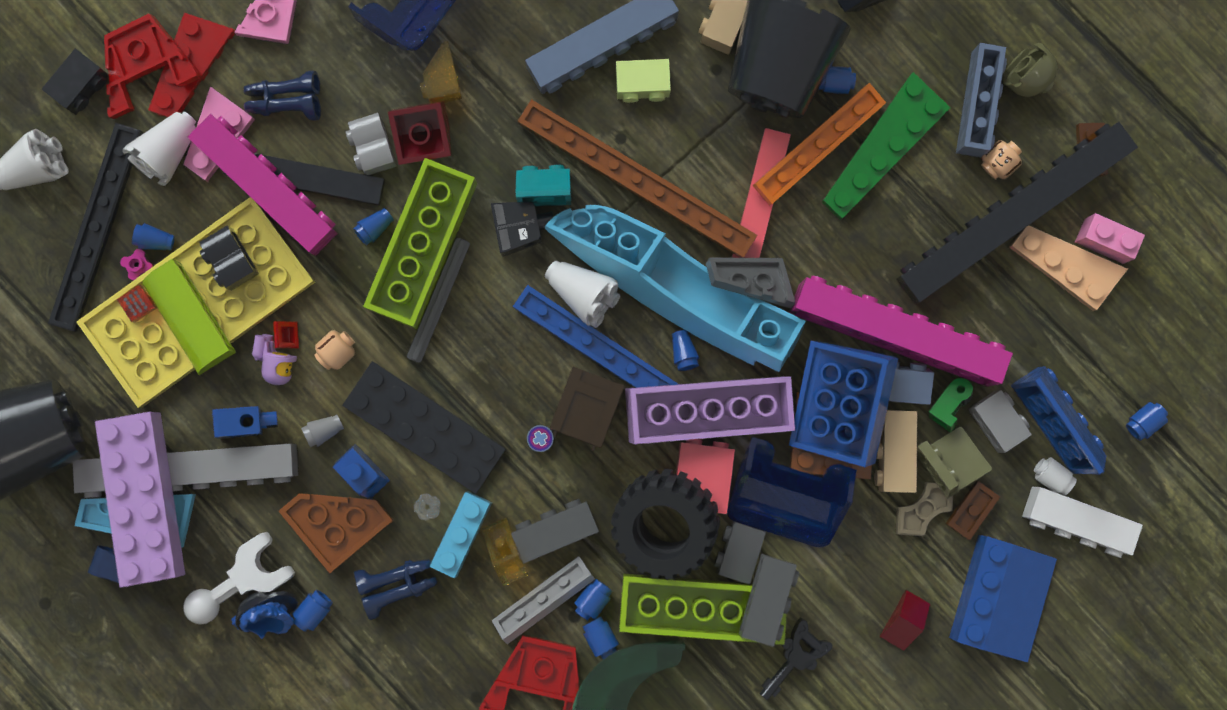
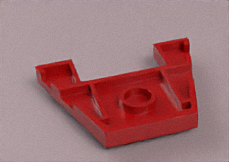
(137, 51)
(539, 669)

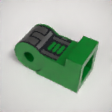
(952, 399)

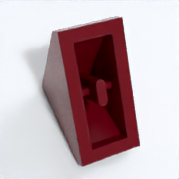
(906, 621)

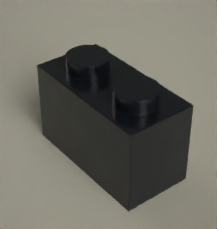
(75, 82)

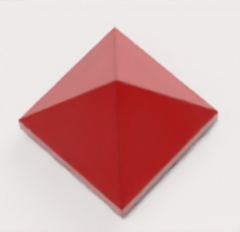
(286, 334)

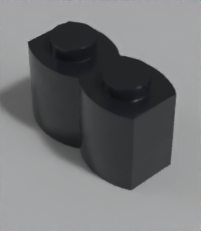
(228, 258)

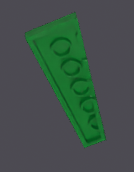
(895, 133)

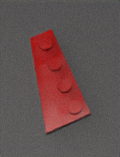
(202, 44)

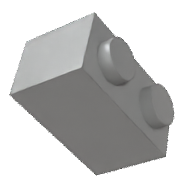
(1000, 421)

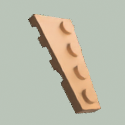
(1072, 268)

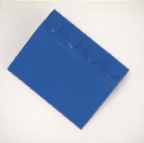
(843, 402)
(1060, 422)
(1002, 598)

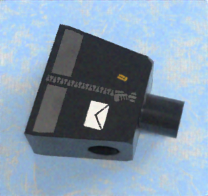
(518, 225)

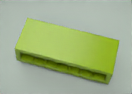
(188, 316)

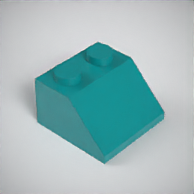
(544, 186)

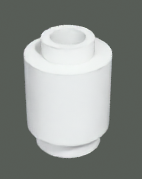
(1054, 476)

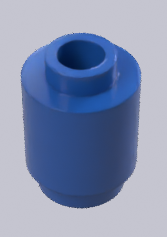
(838, 80)
(1147, 421)
(593, 599)
(312, 610)
(600, 638)

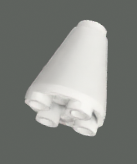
(32, 161)
(584, 290)

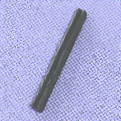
(438, 300)

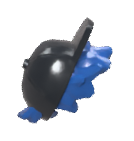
(266, 613)

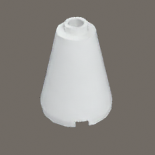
(162, 147)

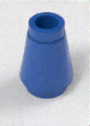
(373, 226)
(152, 238)
(684, 351)

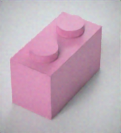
(1109, 238)

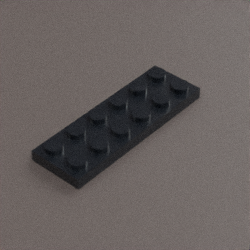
(424, 427)

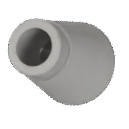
(321, 430)

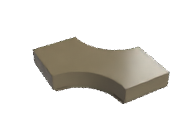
(916, 516)

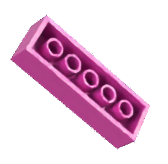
(259, 181)

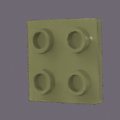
(953, 461)

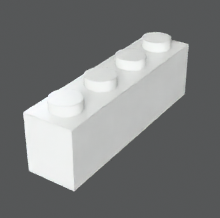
(1082, 521)

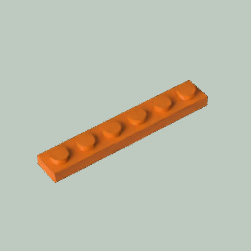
(819, 144)

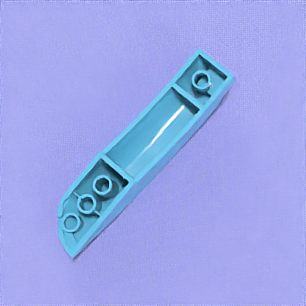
(676, 285)

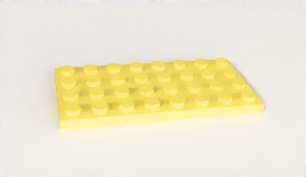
(146, 352)

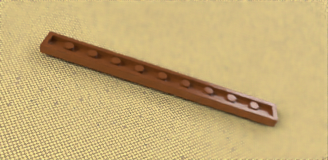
(637, 179)

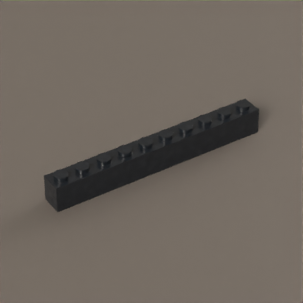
(1017, 212)

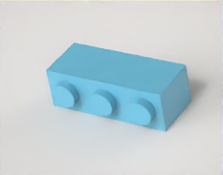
(460, 534)

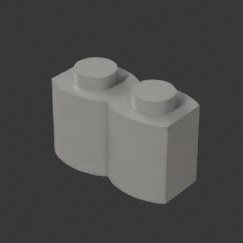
(371, 144)

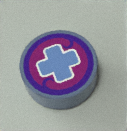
(540, 438)

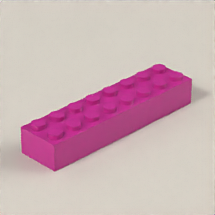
(901, 332)

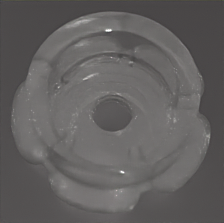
(422, 512)

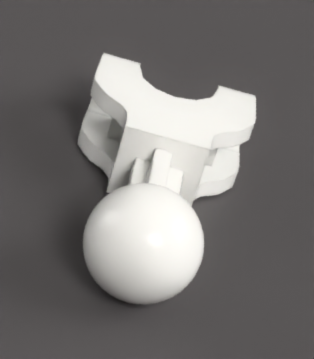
(246, 575)

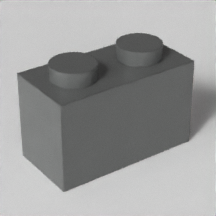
(739, 552)

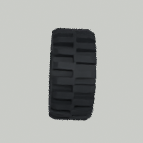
(654, 554)

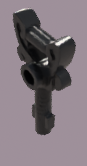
(796, 657)

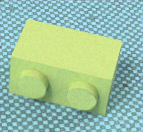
(643, 80)

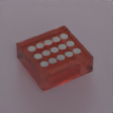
(136, 303)

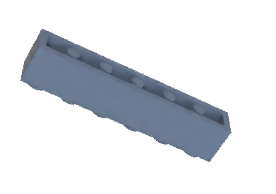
(599, 41)

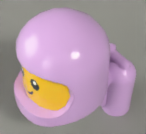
(275, 365)

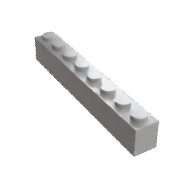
(205, 468)

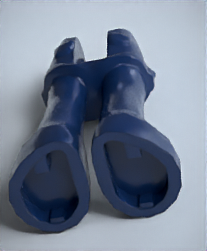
(308, 104)
(375, 602)

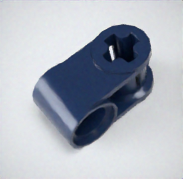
(104, 564)

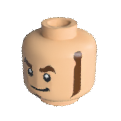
(1002, 159)
(334, 350)

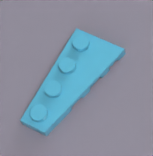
(94, 514)

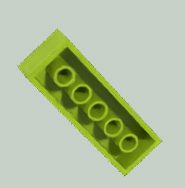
(420, 243)
(685, 607)

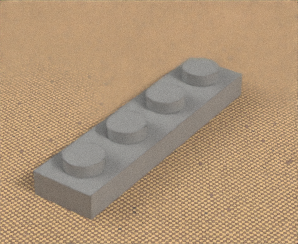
(543, 600)

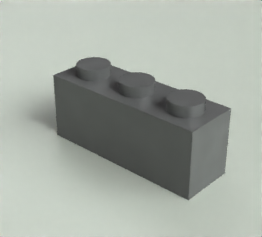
(554, 530)
(769, 600)

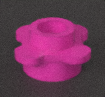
(128, 263)

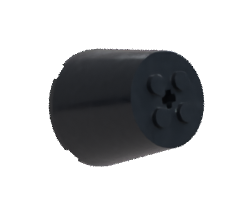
(784, 55)
(36, 434)

